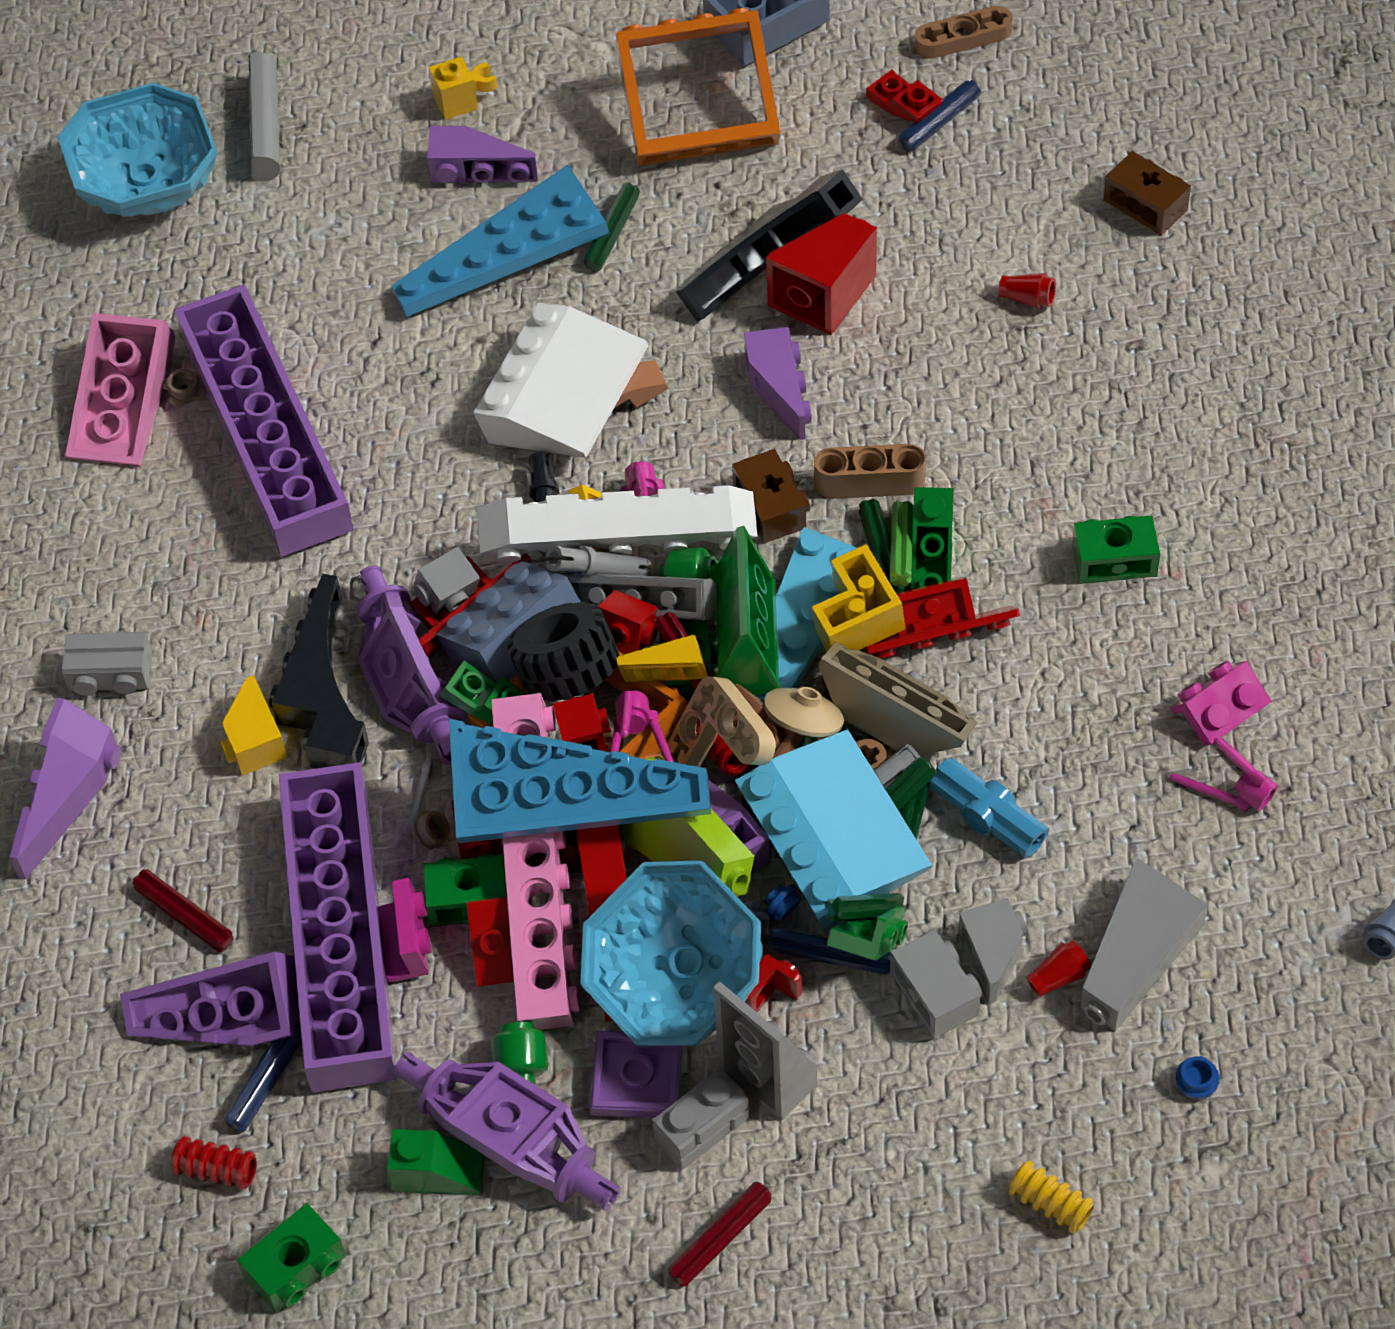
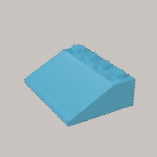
(832, 823)

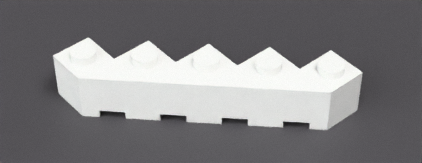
(614, 521)

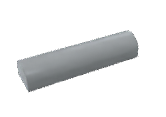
(263, 116)
(682, 596)

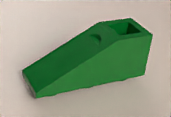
(931, 536)

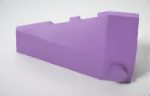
(72, 773)
(228, 1004)

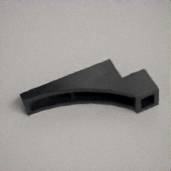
(779, 225)
(308, 690)

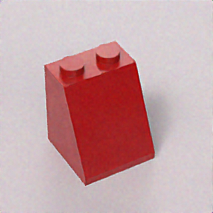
(823, 272)

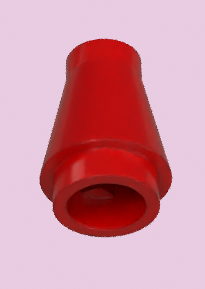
(1029, 289)
(1061, 967)

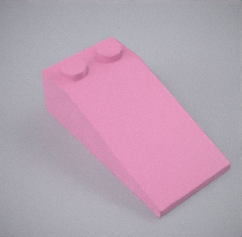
(119, 388)

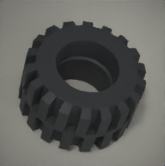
(563, 651)

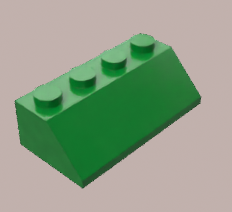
(746, 617)

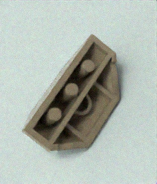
(892, 703)

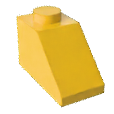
(251, 731)

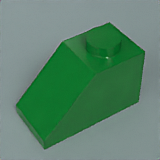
(433, 1164)

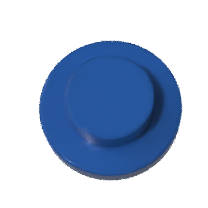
(782, 902)
(1197, 1078)

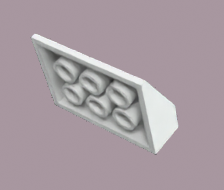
(558, 382)

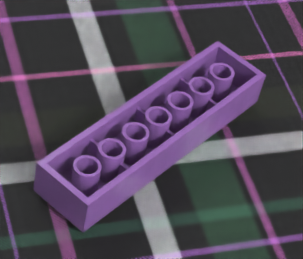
(264, 421)
(336, 928)

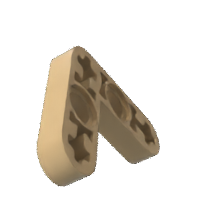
(715, 706)

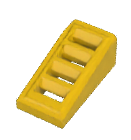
(667, 661)

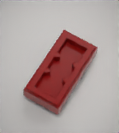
(491, 941)

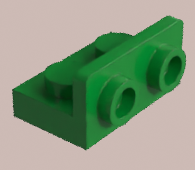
(871, 936)

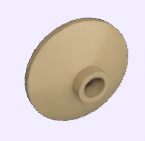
(803, 711)

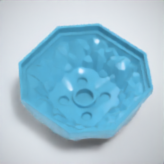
(138, 150)
(664, 947)

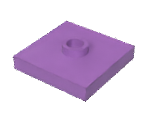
(633, 1078)

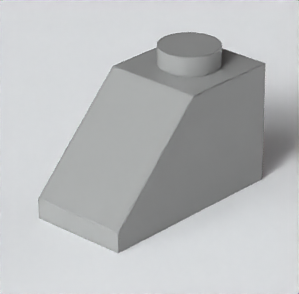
(993, 943)

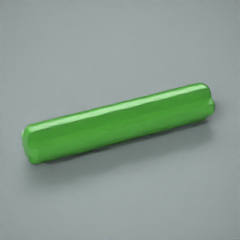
(901, 543)

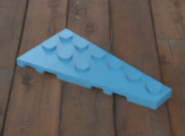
(527, 231)
(549, 785)

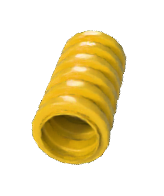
(1051, 1196)

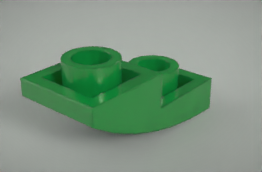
(474, 690)

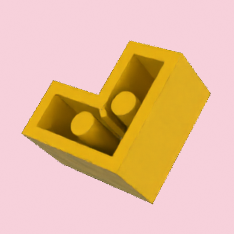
(865, 606)

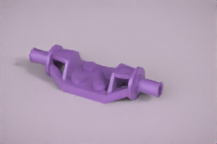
(399, 667)
(510, 1124)

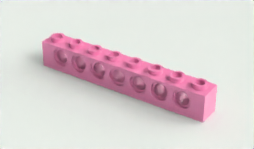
(555, 1005)

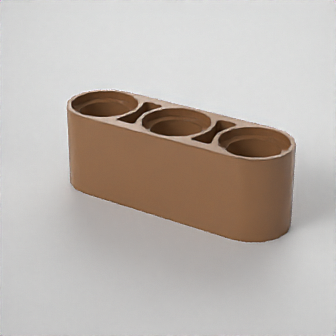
(869, 471)

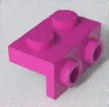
(1222, 701)
(404, 933)

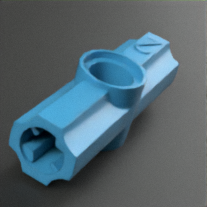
(989, 807)

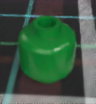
(689, 563)
(520, 1049)

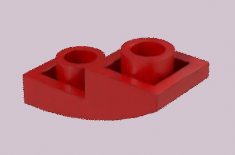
(903, 99)

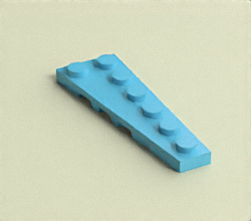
(803, 586)

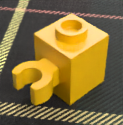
(456, 87)

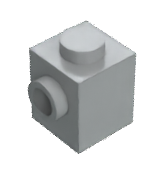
(446, 581)

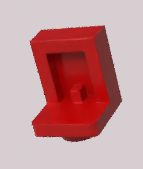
(774, 976)

